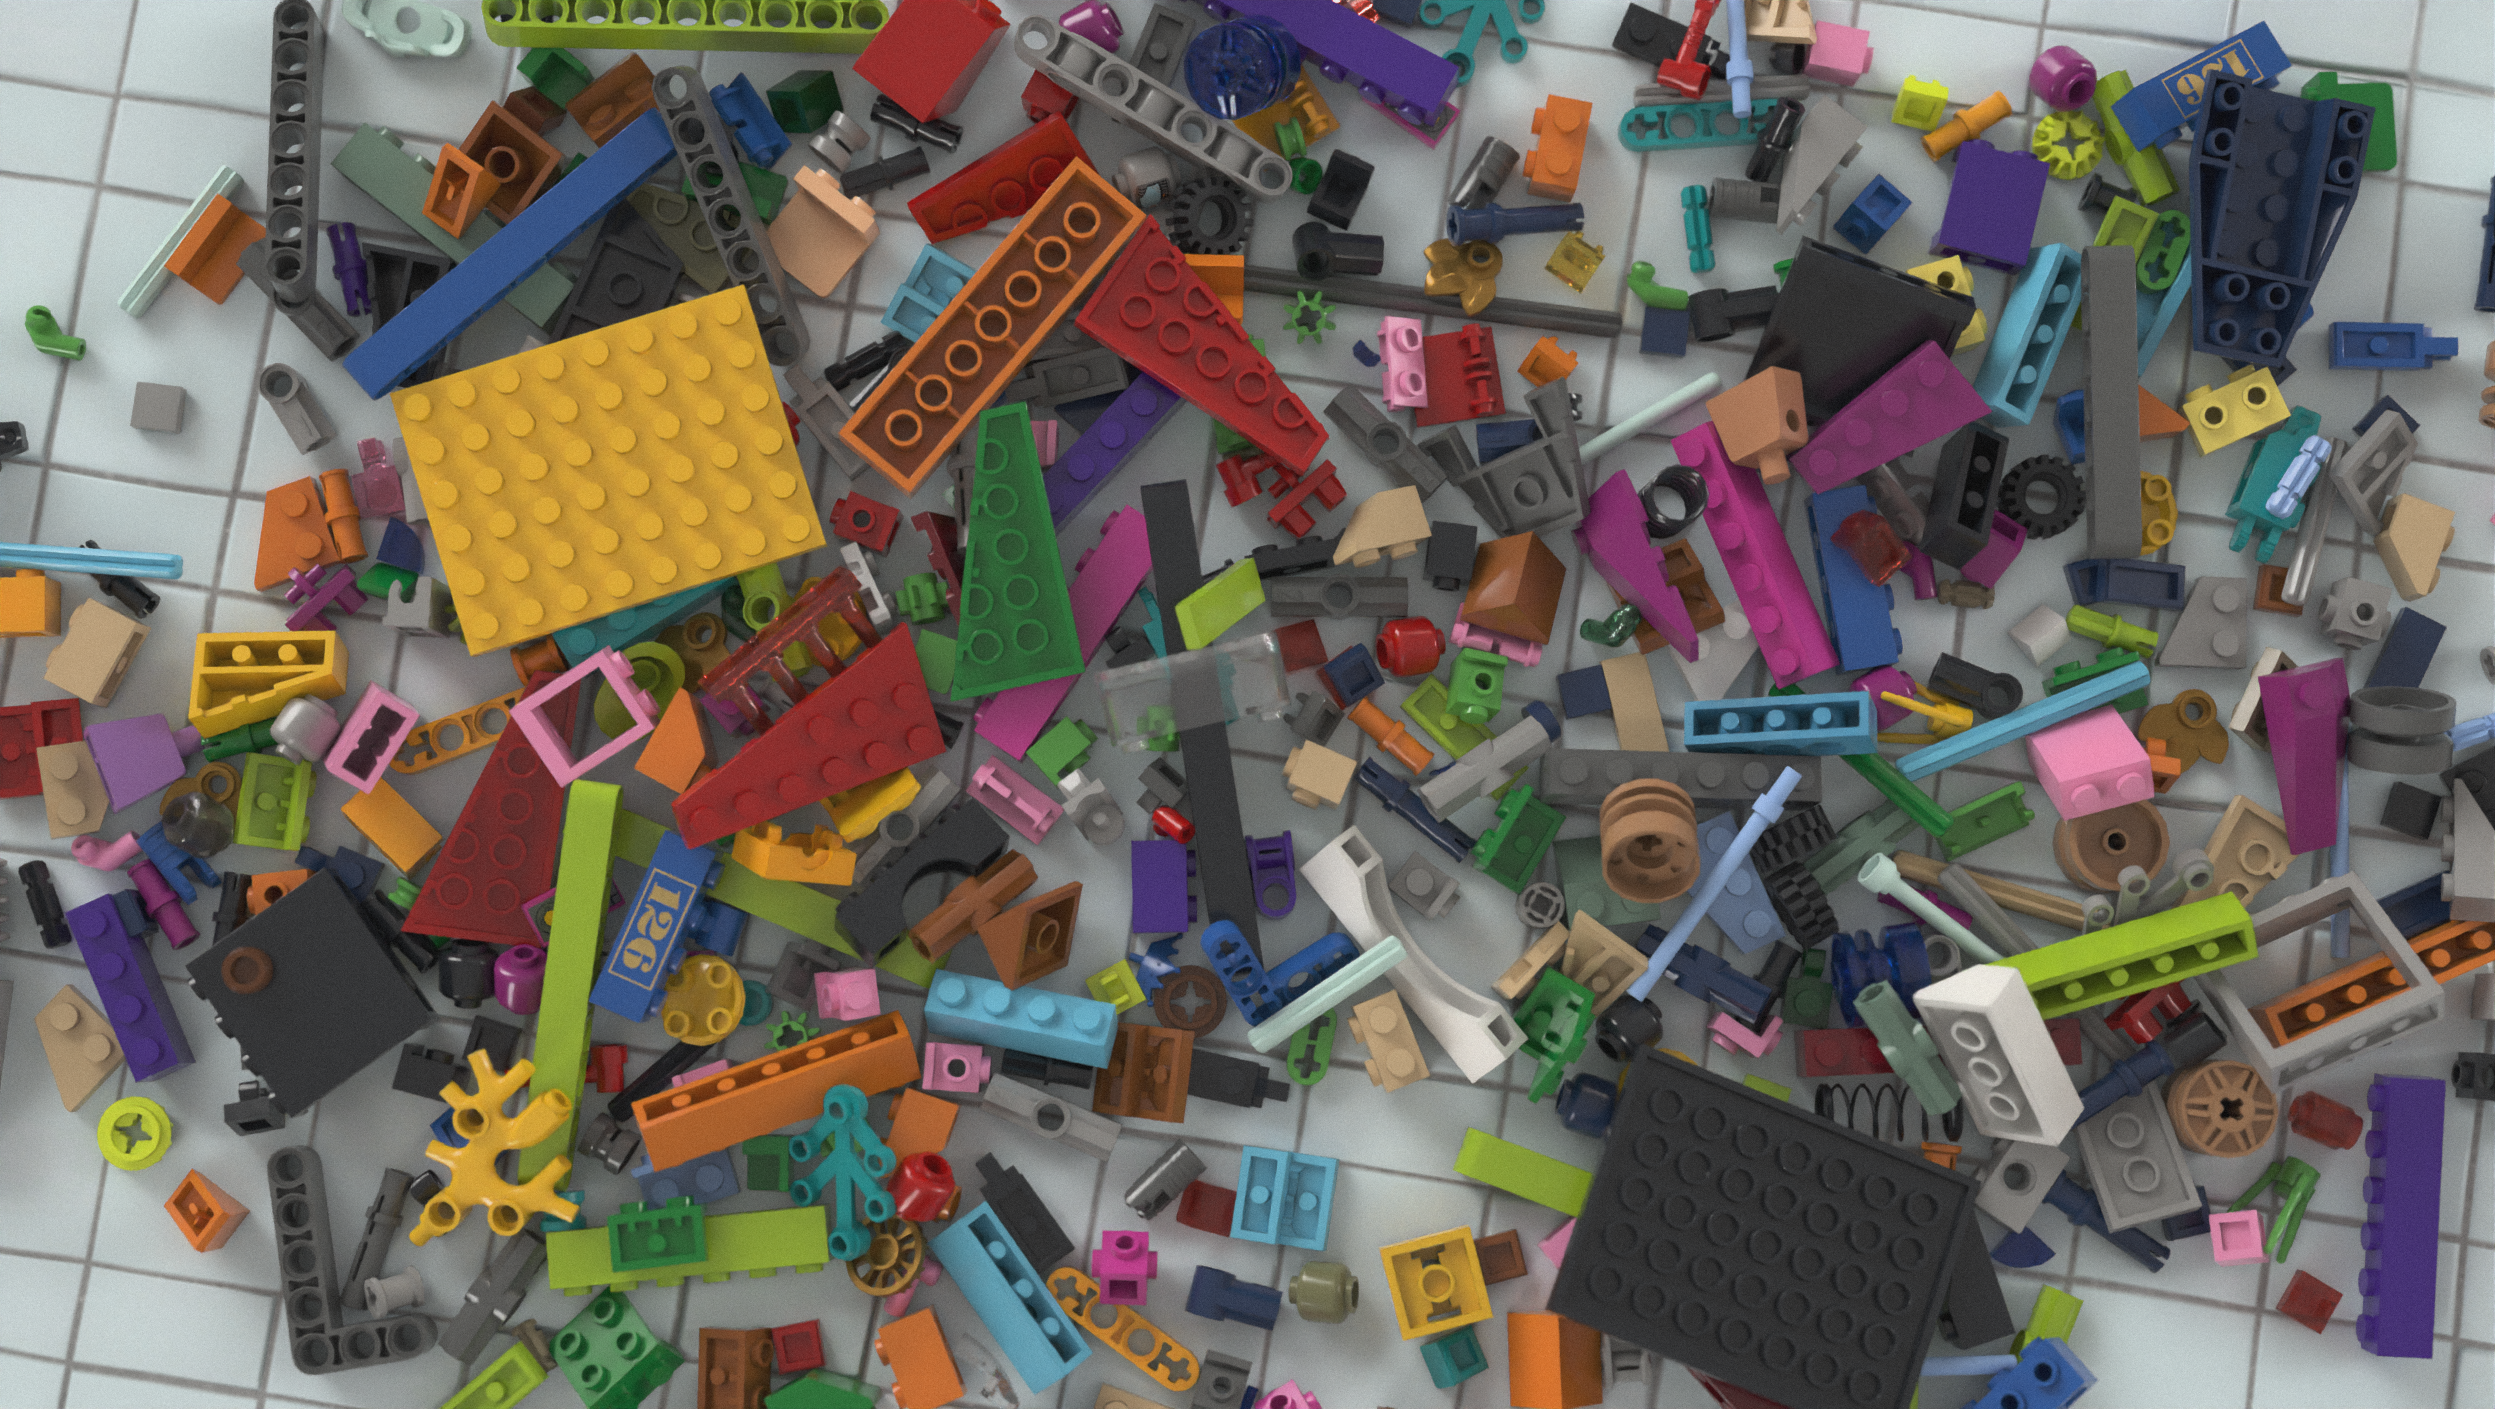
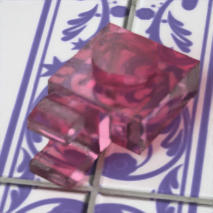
(378, 487)

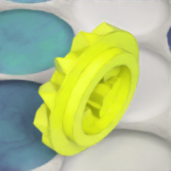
(2084, 156)
(117, 1144)

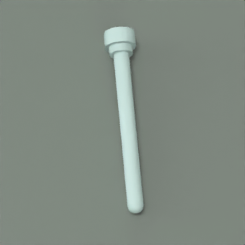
(1649, 417)
(1881, 876)

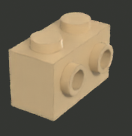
(95, 652)
(1317, 775)
(1389, 1041)

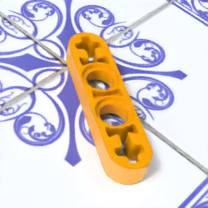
(474, 740)
(1118, 1334)

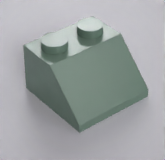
(1584, 887)

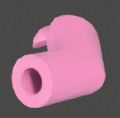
(104, 854)
(898, 1304)

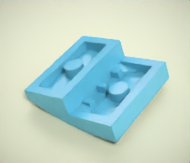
(927, 292)
(1284, 1198)

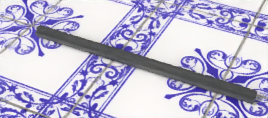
(1413, 299)

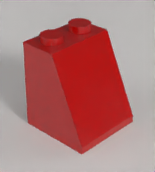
(932, 53)

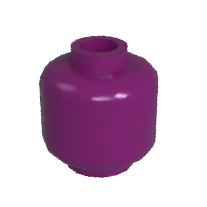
(1094, 23)
(2063, 78)
(1890, 680)
(520, 979)

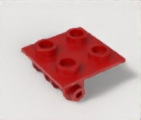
(1461, 377)

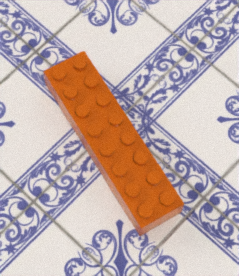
(992, 328)

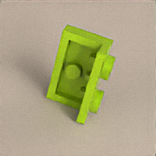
(274, 802)

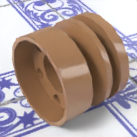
(1649, 841)
(2195, 1106)

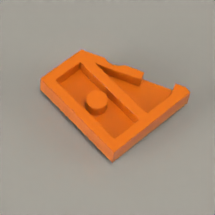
(293, 534)

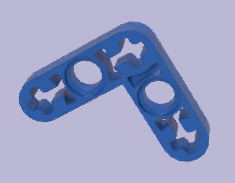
(1273, 984)

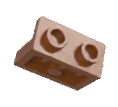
(614, 100)
(734, 1367)

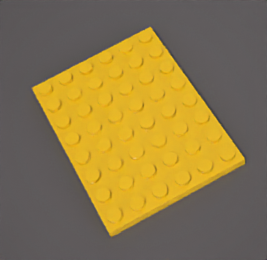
(608, 470)

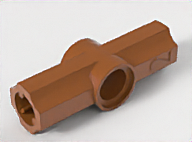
(972, 905)

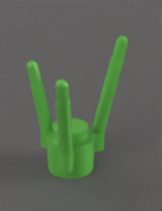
(2296, 1185)

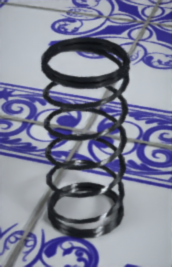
(1695, 500)
(1824, 1097)

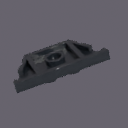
(623, 276)

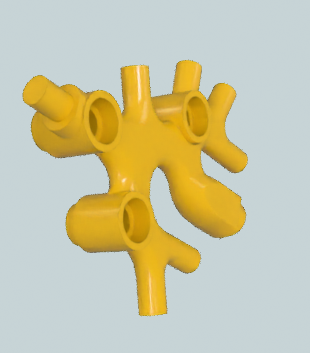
(491, 1132)

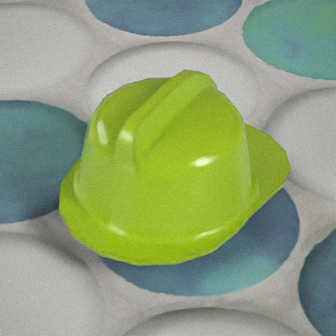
(656, 670)

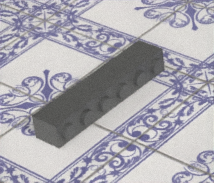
(1708, 778)

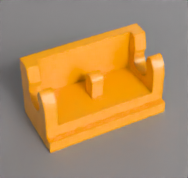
(393, 828)

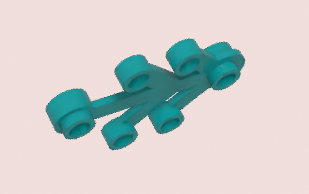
(1475, 25)
(845, 1114)

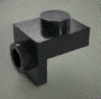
(1341, 189)

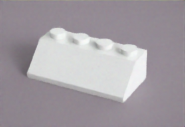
(2000, 1055)

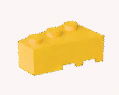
(256, 673)

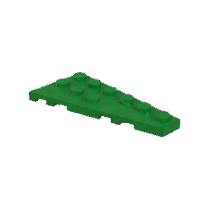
(1014, 588)

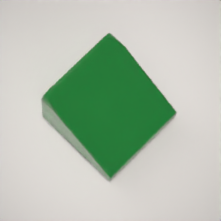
(380, 578)

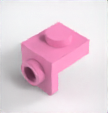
(1734, 1036)

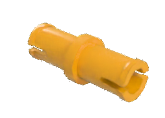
(1966, 125)

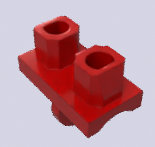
(1289, 511)
(2135, 1012)

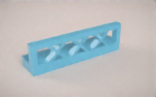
(2158, 309)

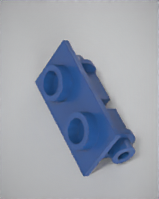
(757, 129)

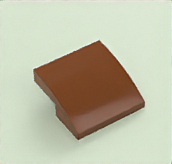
(1699, 600)
(1146, 1074)

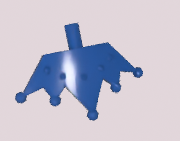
(1155, 965)

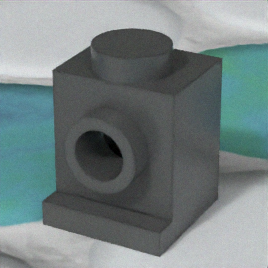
(1224, 1374)

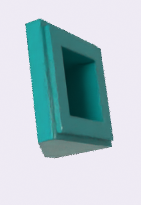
(1454, 1357)

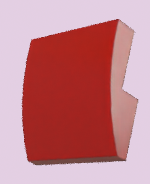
(24, 730)

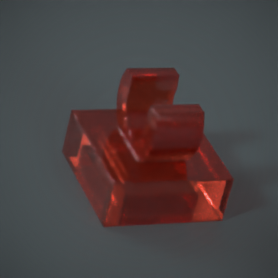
(2309, 1301)

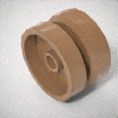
(2088, 861)

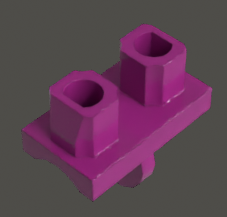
(339, 587)

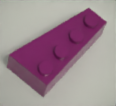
(1896, 414)

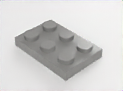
(2136, 1162)

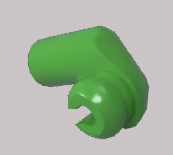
(1650, 292)
(48, 336)

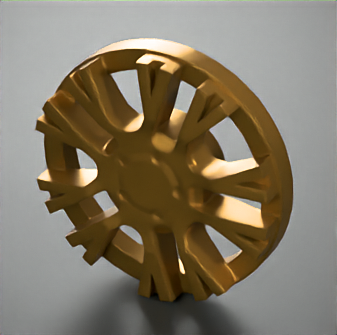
(887, 1255)

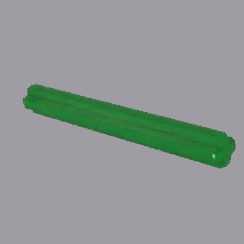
(1891, 783)

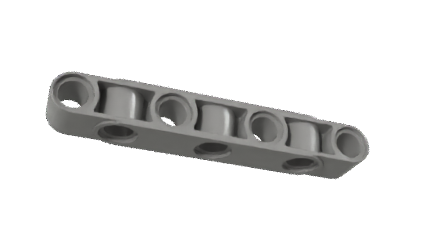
(1151, 108)

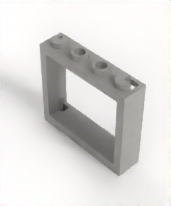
(2349, 1036)

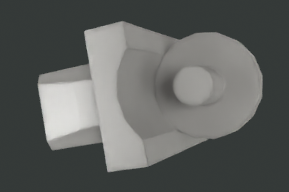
(1092, 809)

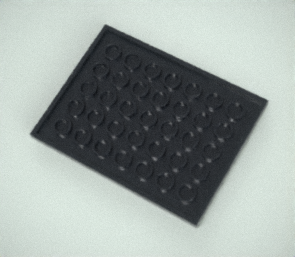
(1762, 1242)

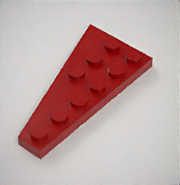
(1185, 338)
(834, 739)
(502, 840)

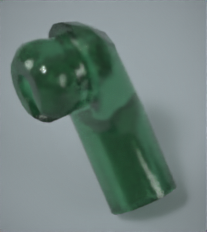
(732, 613)
(1615, 629)

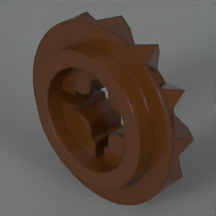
(1206, 986)

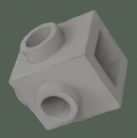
(2355, 613)

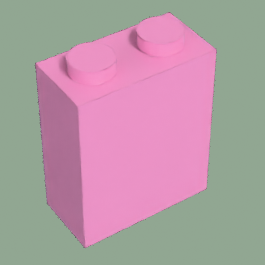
(370, 737)
(2090, 763)

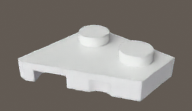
(1722, 655)

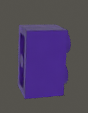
(1161, 886)

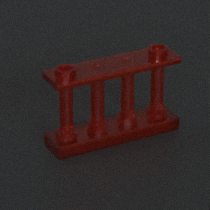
(766, 647)

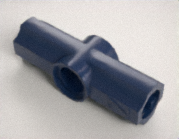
(1709, 977)

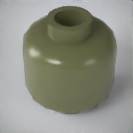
(1324, 1292)

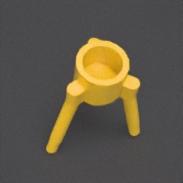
(1944, 718)

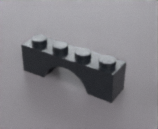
(962, 845)

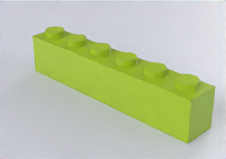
(2136, 955)
(735, 1242)

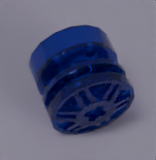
(1242, 66)
(1898, 960)

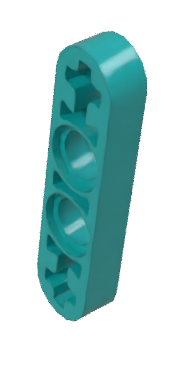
(1702, 115)

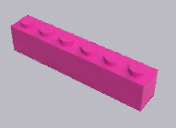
(1758, 561)
(1098, 600)

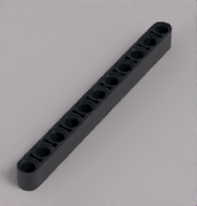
(1205, 747)

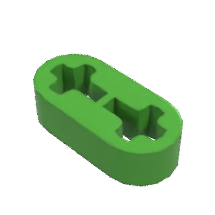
(2170, 255)
(1321, 1051)

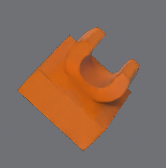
(1547, 362)
(2164, 769)

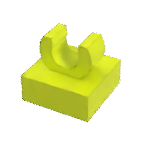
(1920, 104)
(1116, 986)

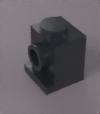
(428, 1073)

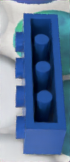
(2044, 1379)

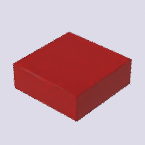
(799, 1346)

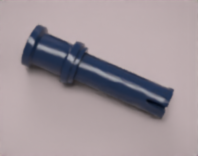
(1495, 222)
(2125, 1079)
(2084, 1209)

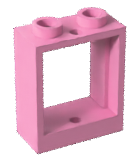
(548, 741)

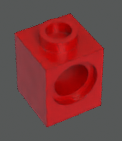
(1045, 97)

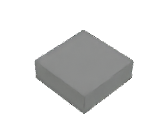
(158, 407)

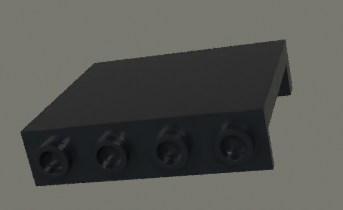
(1850, 323)
(332, 996)

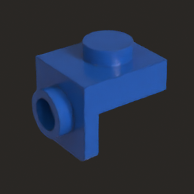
(2070, 424)

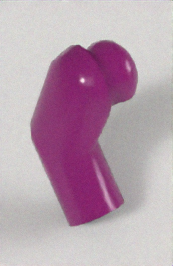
(1921, 571)

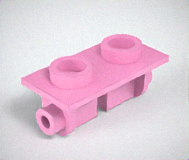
(1403, 353)
(1495, 642)
(1014, 799)

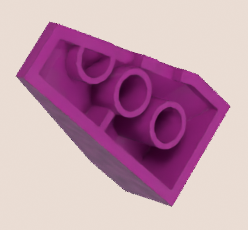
(1621, 553)
(2308, 741)

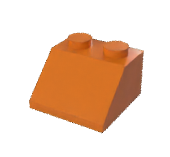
(680, 746)

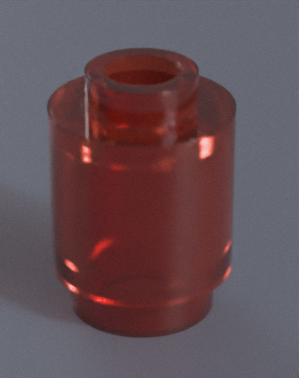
(2325, 1121)

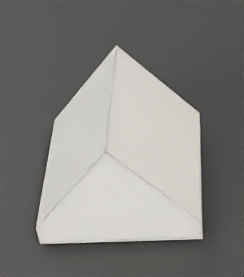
(2041, 634)

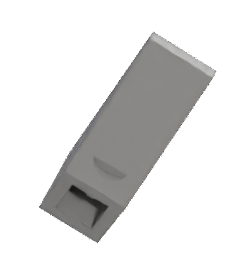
(1816, 149)
(2470, 857)

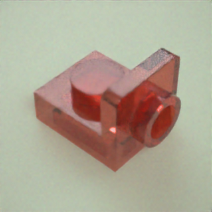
(1872, 545)

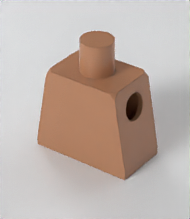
(1762, 421)

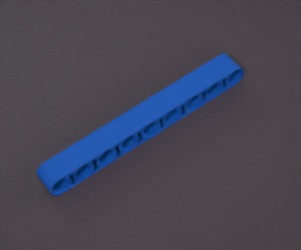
(511, 256)

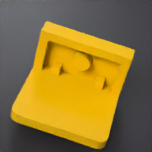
(863, 806)

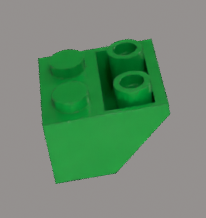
(824, 1391)

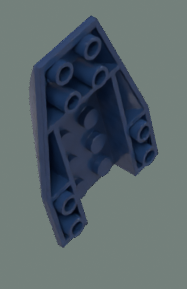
(2266, 210)

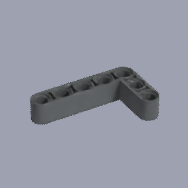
(322, 1279)

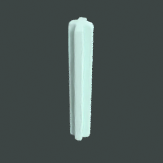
(154, 274)
(1327, 994)

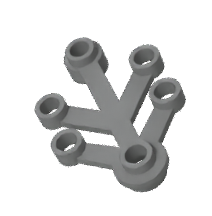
(2191, 871)

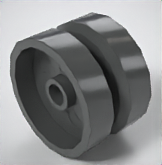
(2401, 730)

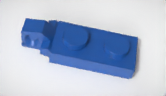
(2387, 346)

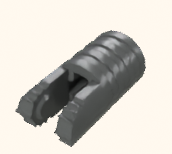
(1485, 174)
(1744, 200)
(1164, 1181)

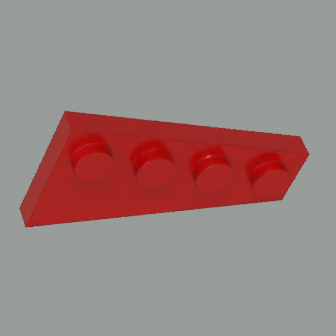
(1000, 182)

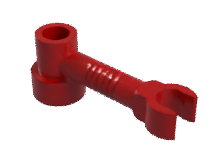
(1684, 72)
(1241, 477)
(605, 1068)

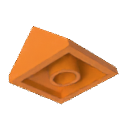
(1552, 1362)

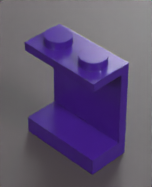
(1991, 207)

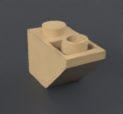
(1384, 525)
(2413, 542)

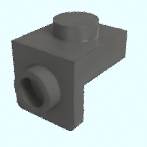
(794, 973)

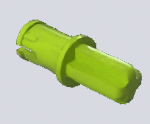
(2111, 630)

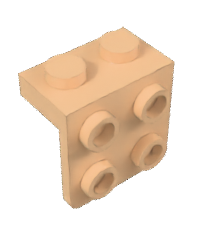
(821, 232)

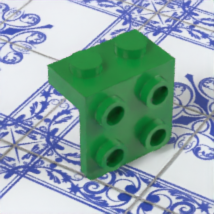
(2382, 146)
(1519, 839)
(1555, 1021)
(613, 1354)

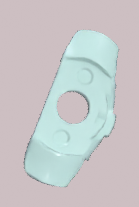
(439, 32)

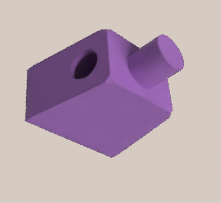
(139, 756)

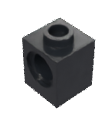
(1450, 555)
(2467, 1076)

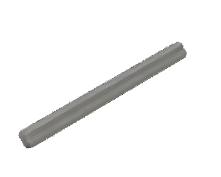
(2015, 942)

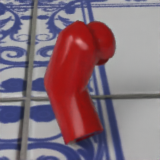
(1171, 822)

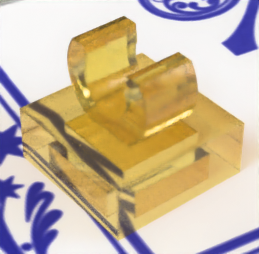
(1575, 261)

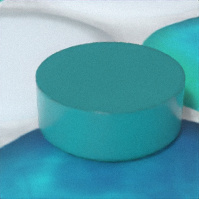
(757, 1003)

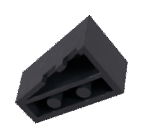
(396, 281)

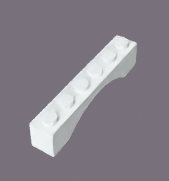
(1467, 1025)

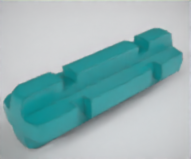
(1698, 229)

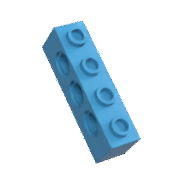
(1783, 725)

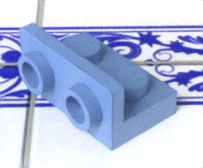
(705, 1177)

